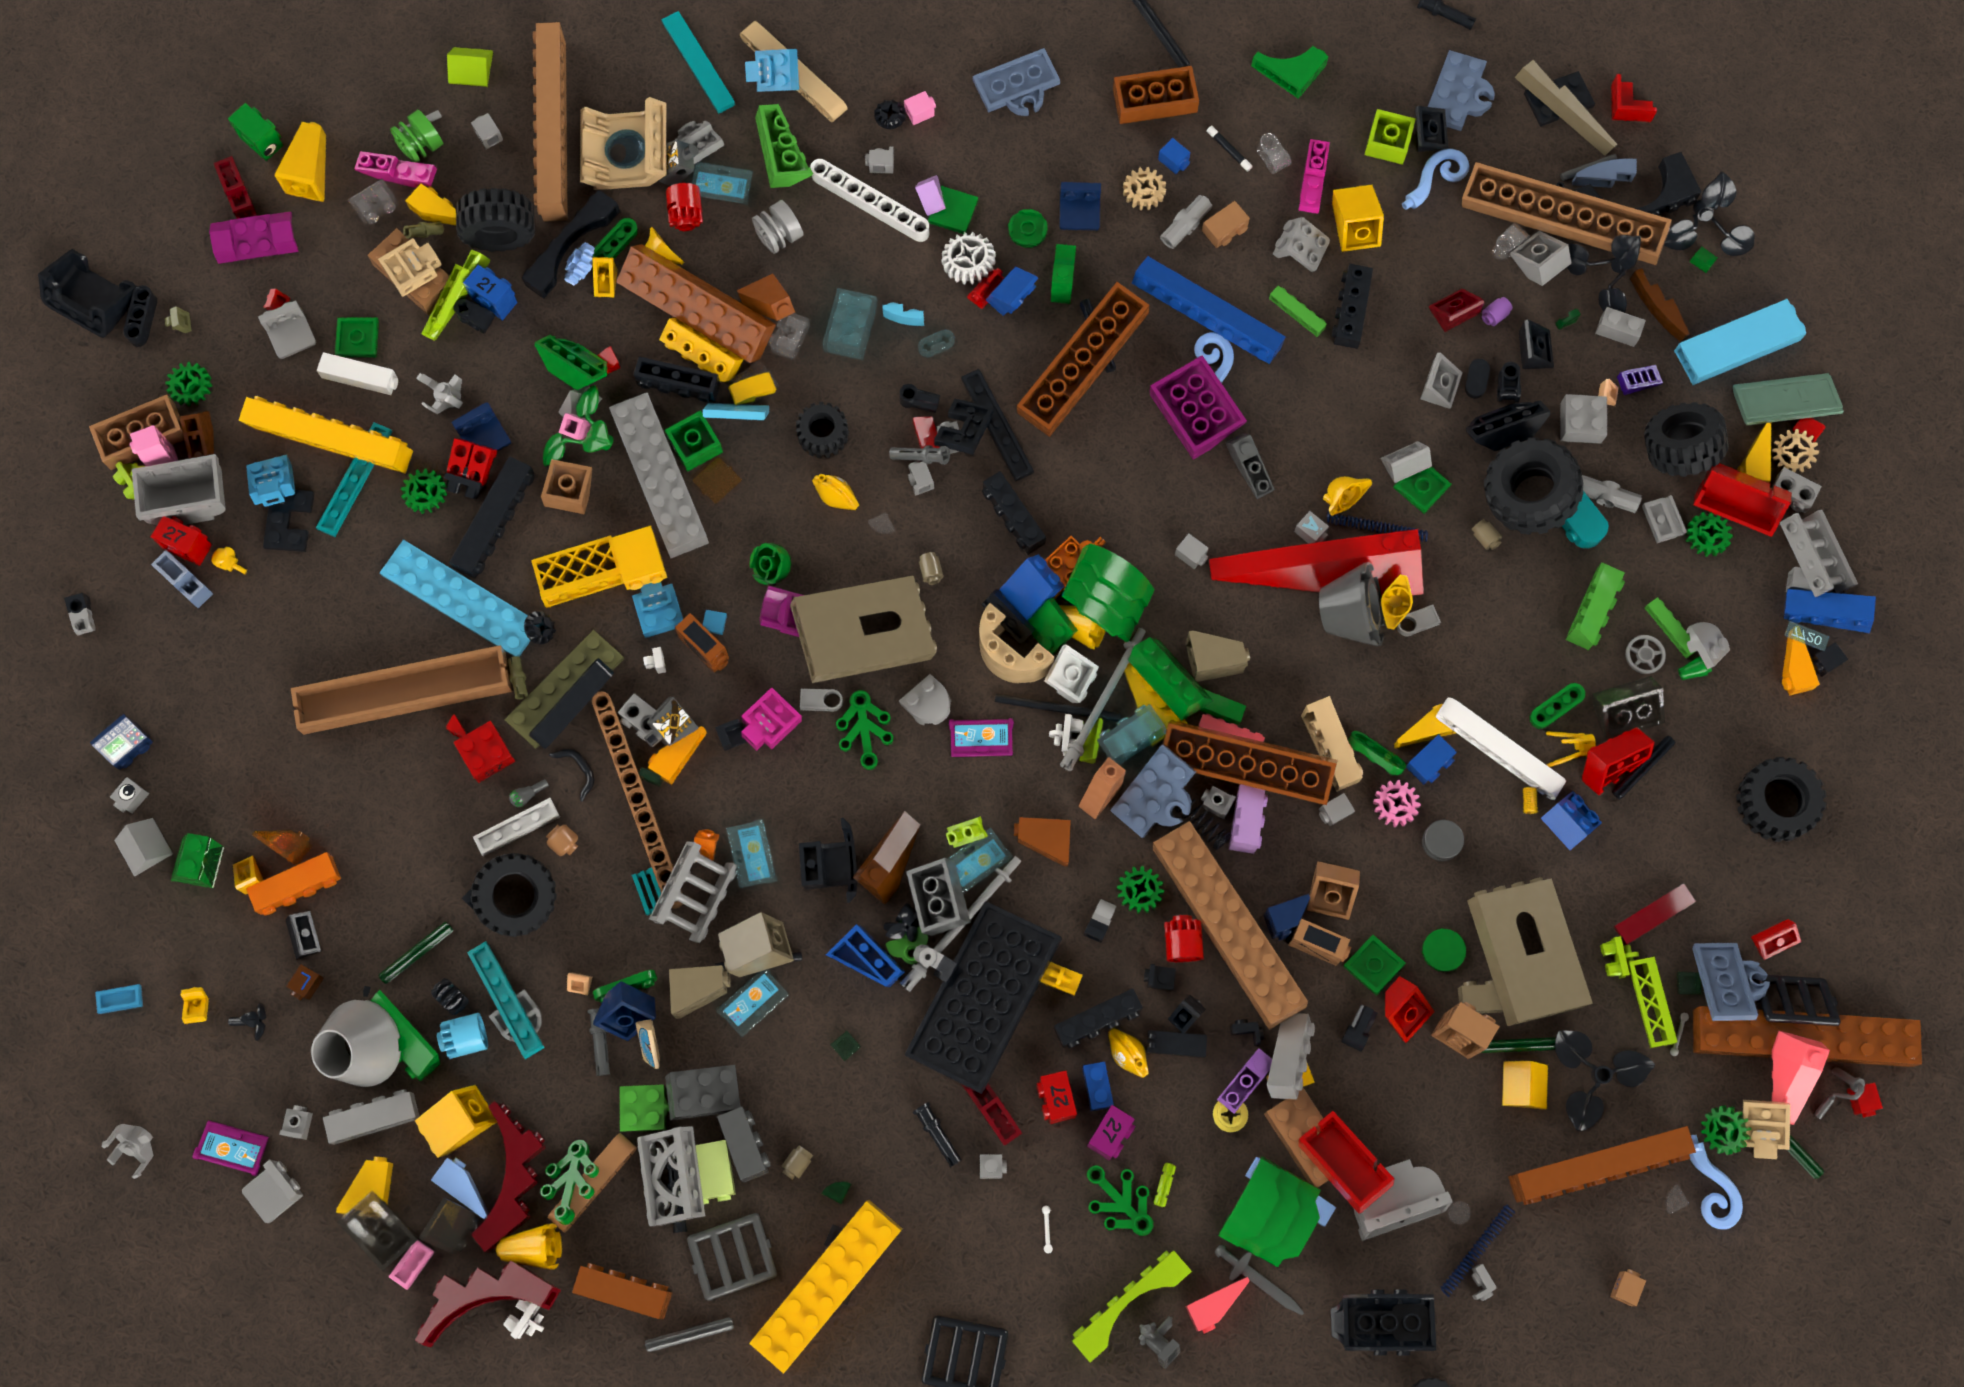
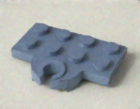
(1017, 83)
(1460, 89)
(1156, 793)
(1729, 981)

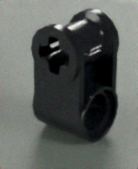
(476, 316)
(1509, 387)

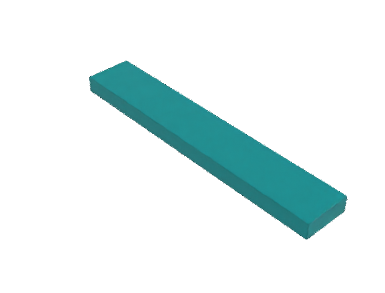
(698, 62)
(348, 490)
(505, 1000)

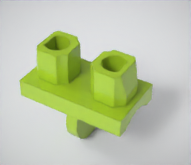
(124, 475)
(966, 832)
(1615, 948)

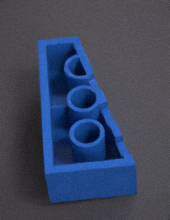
(1831, 609)

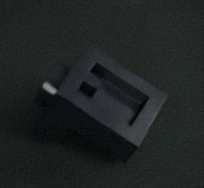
(1160, 977)

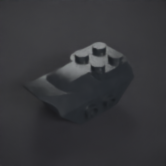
(1385, 1322)

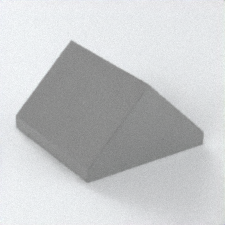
(1441, 382)
(1407, 461)
(142, 845)

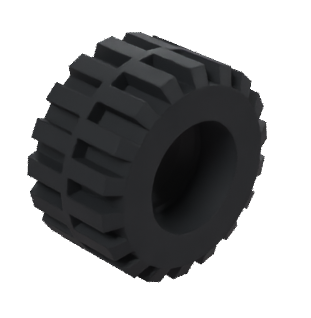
(822, 445)

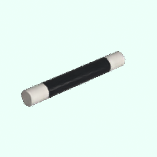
(1229, 148)

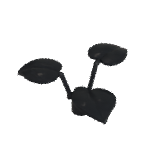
(1717, 193)
(1626, 251)
(1631, 1070)

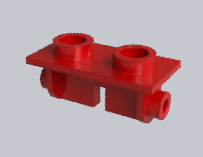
(985, 288)

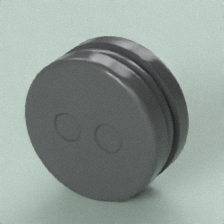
(1443, 840)

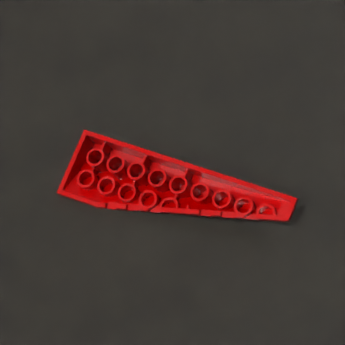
(1320, 563)

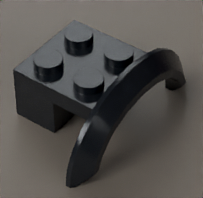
(830, 863)

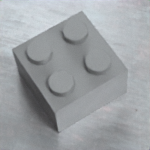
(1583, 418)

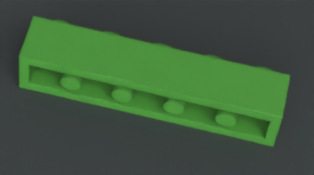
(1297, 311)
(1669, 625)

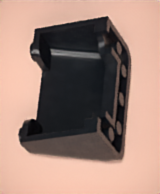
(83, 295)

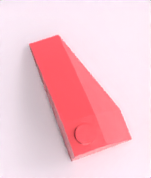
(1796, 1070)

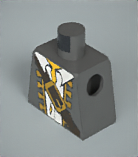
(678, 161)
(669, 724)

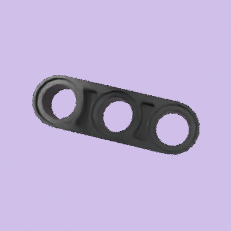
(138, 307)

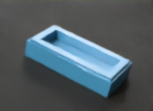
(119, 999)

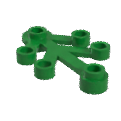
(864, 726)
(569, 1179)
(1122, 1203)

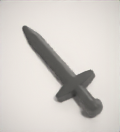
(1241, 1267)

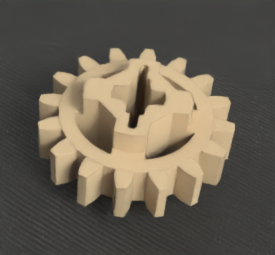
(1147, 196)
(1794, 460)

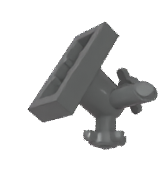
(1155, 1339)

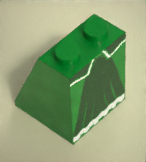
(197, 861)

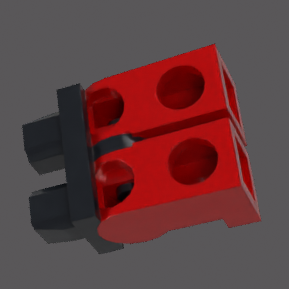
(469, 466)

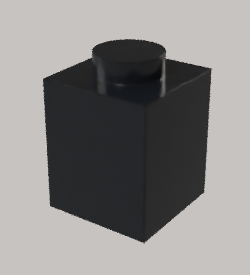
(1828, 660)

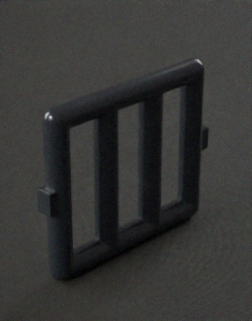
(1802, 983)
(960, 1325)

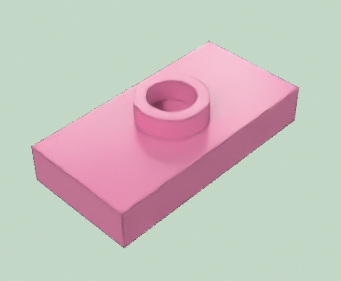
(411, 1264)

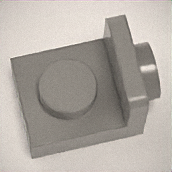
(1483, 1279)

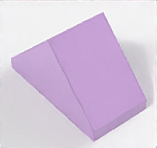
(931, 195)

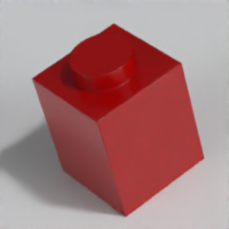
(1868, 1101)

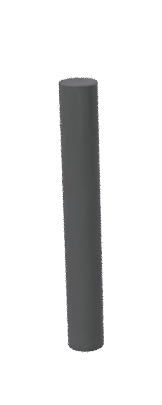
(1571, 173)

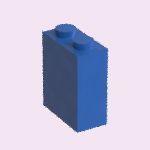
(1031, 586)

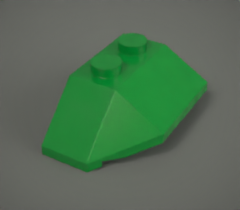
(571, 361)

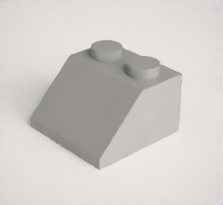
(1542, 257)

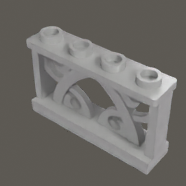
(689, 1178)

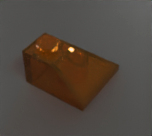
(286, 843)

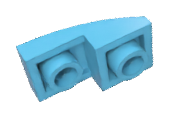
(894, 312)

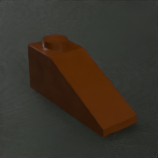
(198, 434)

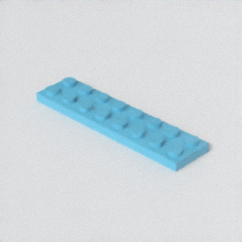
(457, 597)

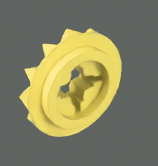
(1223, 1122)

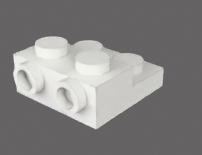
(1071, 674)

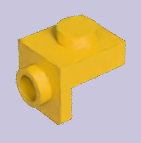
(195, 1005)

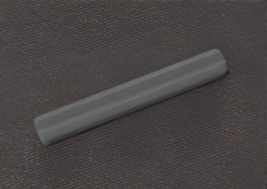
(689, 1334)

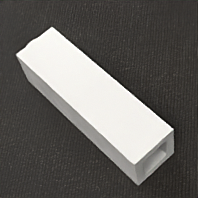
(357, 373)

